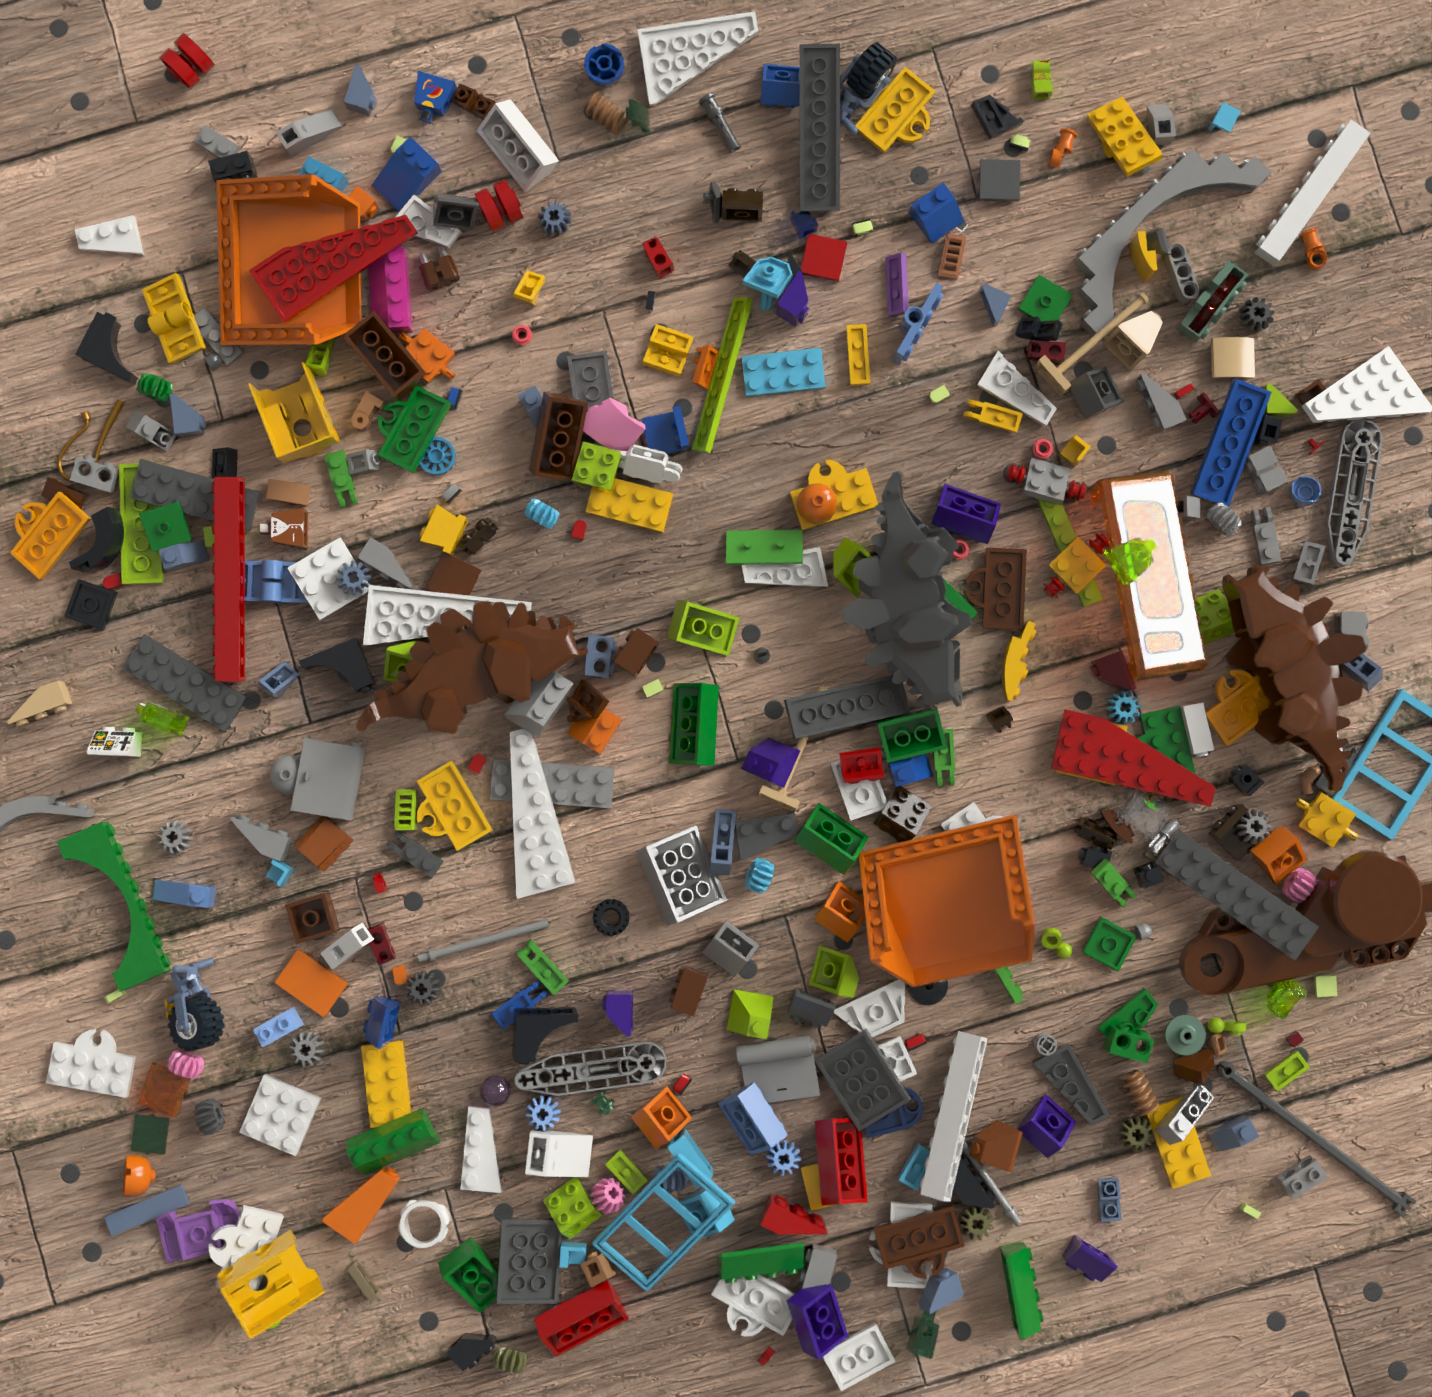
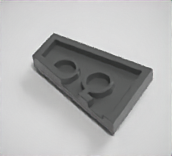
(763, 832)

